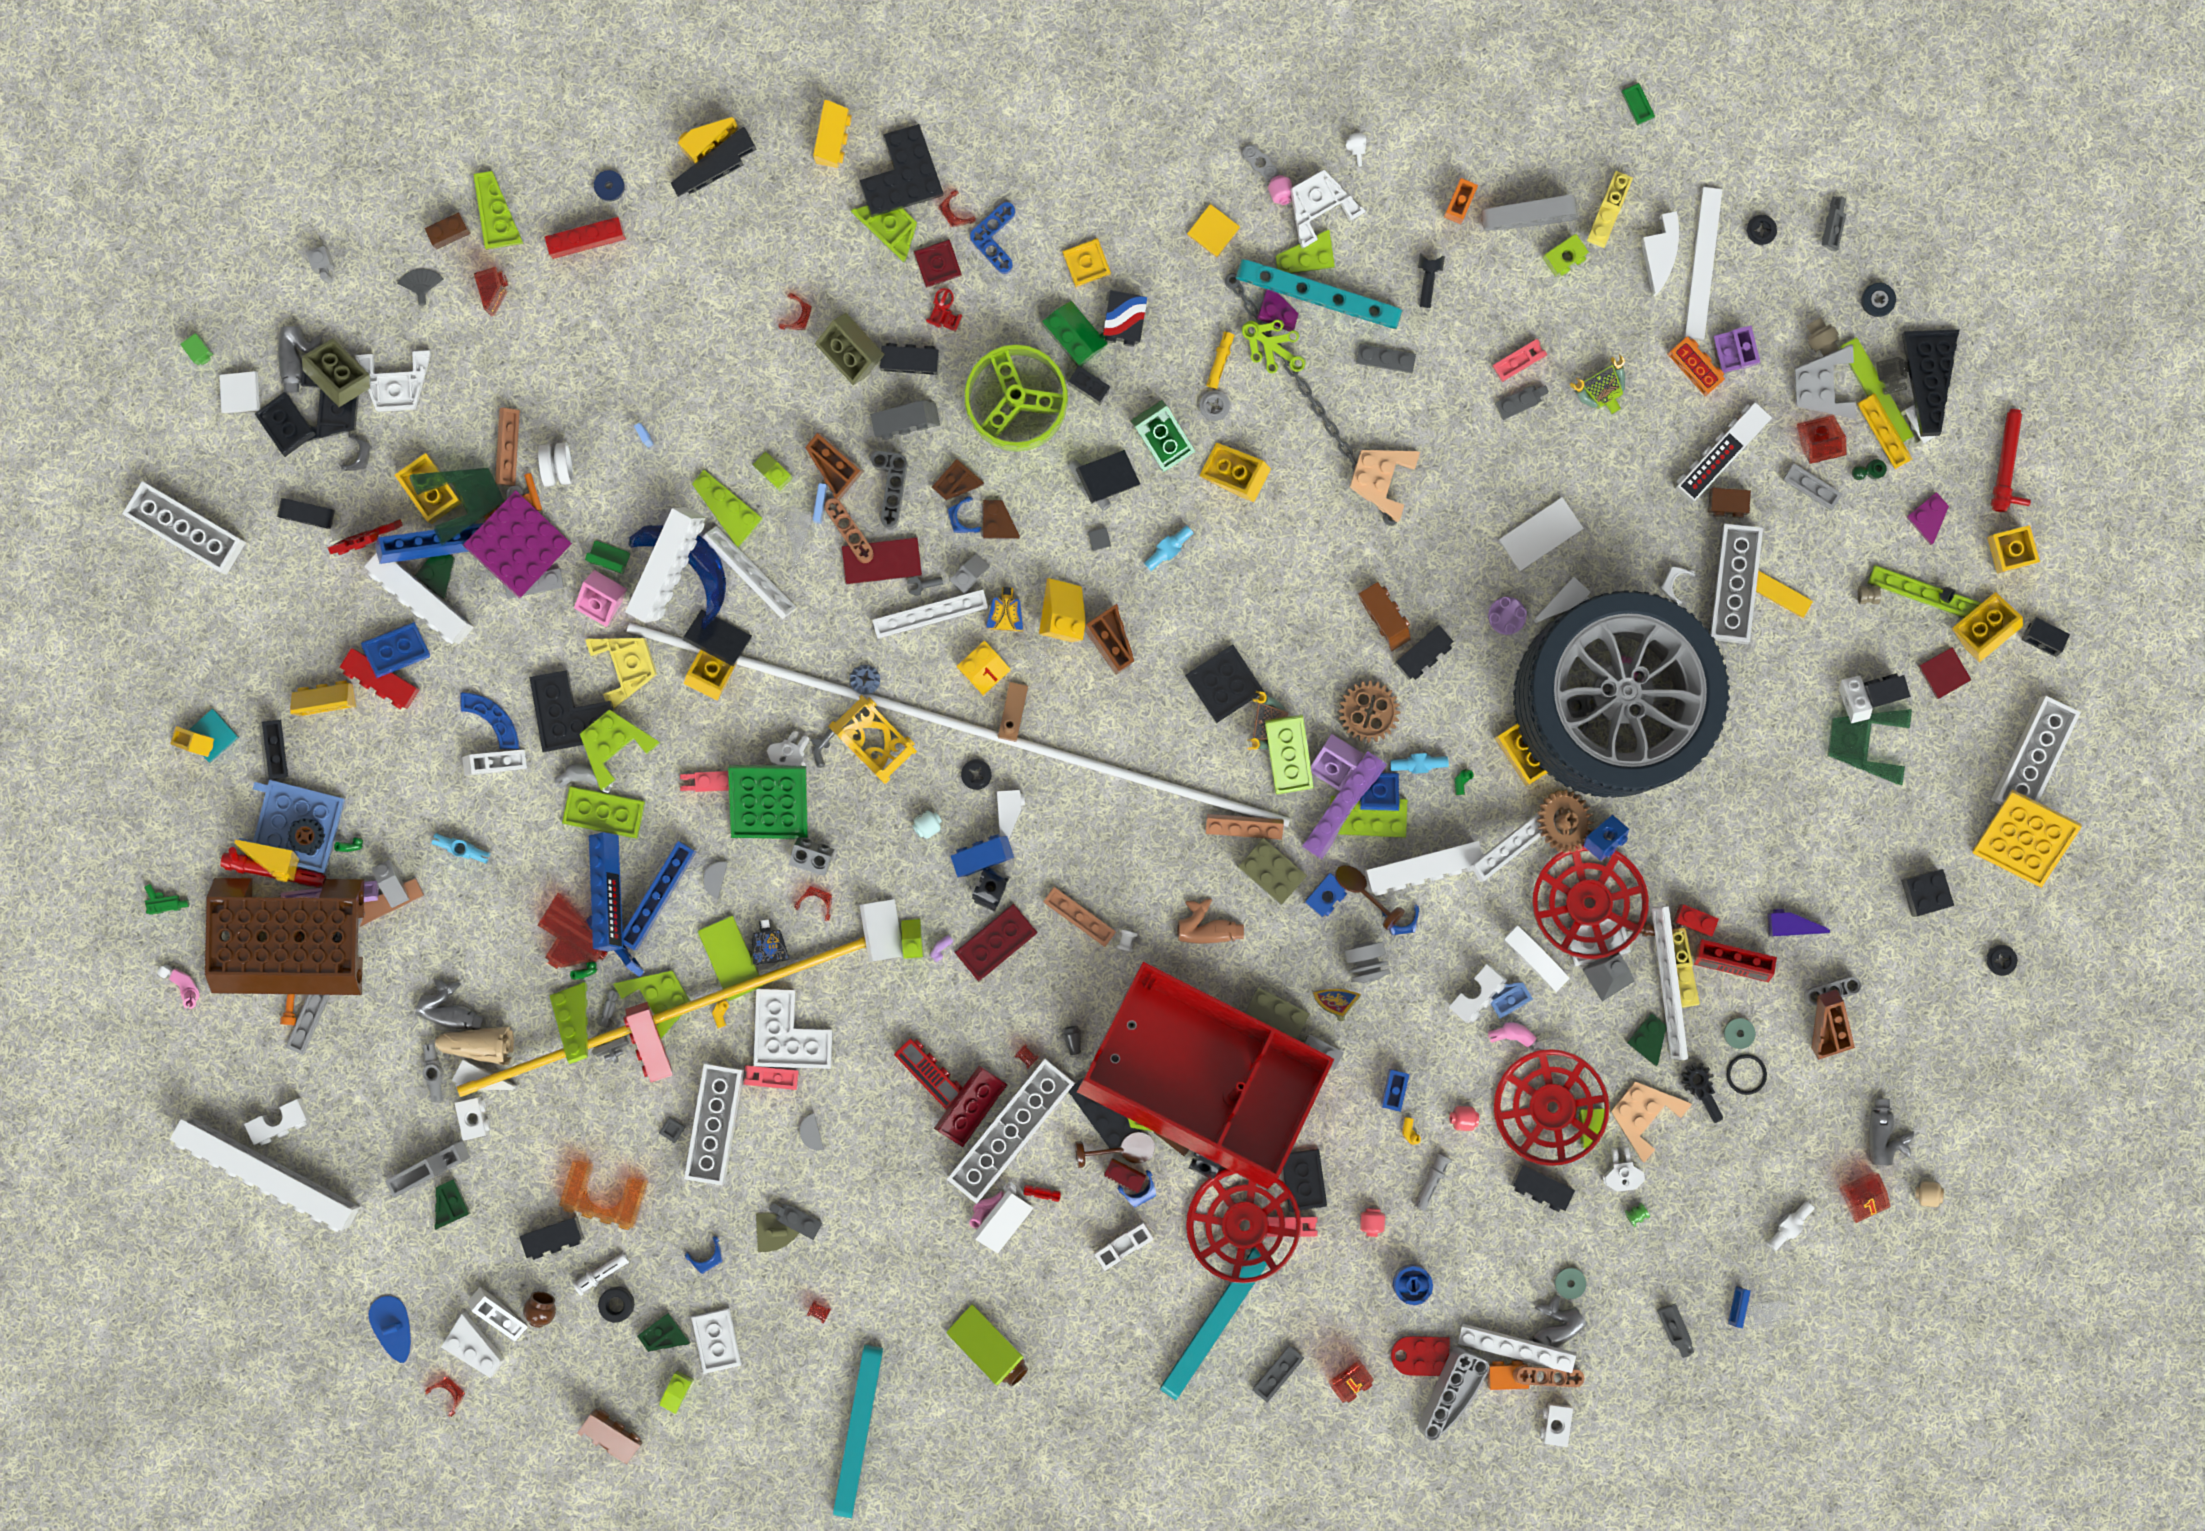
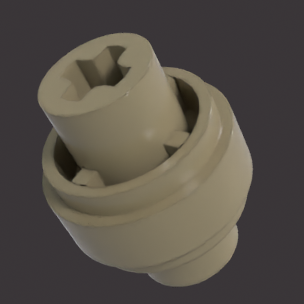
(1822, 337)

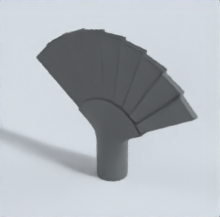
(420, 282)

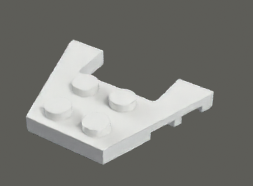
(1316, 197)
(399, 389)

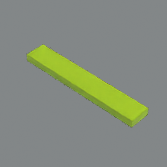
(1869, 380)
(1920, 591)

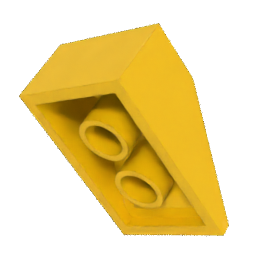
(704, 139)
(1235, 471)
(1063, 611)
(276, 861)

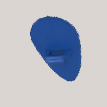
(391, 1326)

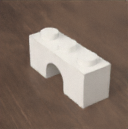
(1491, 982)
(293, 1115)
(1123, 1245)

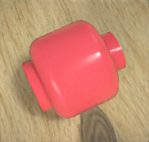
(1464, 1118)
(1372, 1222)

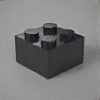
(1889, 690)
(1927, 892)

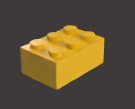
(434, 502)
(1518, 756)

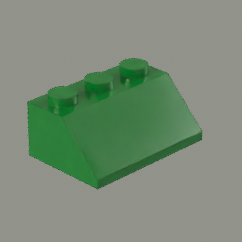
(1074, 333)

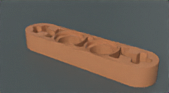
(849, 530)
(1548, 1379)

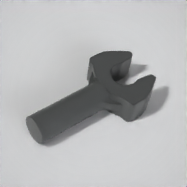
(923, 584)

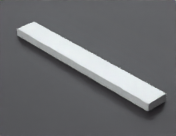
(1703, 263)
(1669, 982)

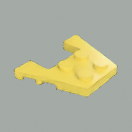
(631, 662)

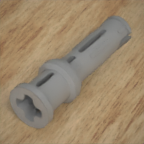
(1436, 1172)

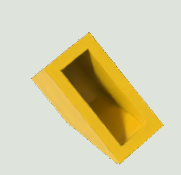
(192, 741)

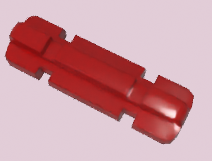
(1042, 1193)

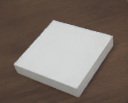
(239, 392)

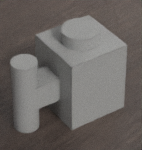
(321, 262)

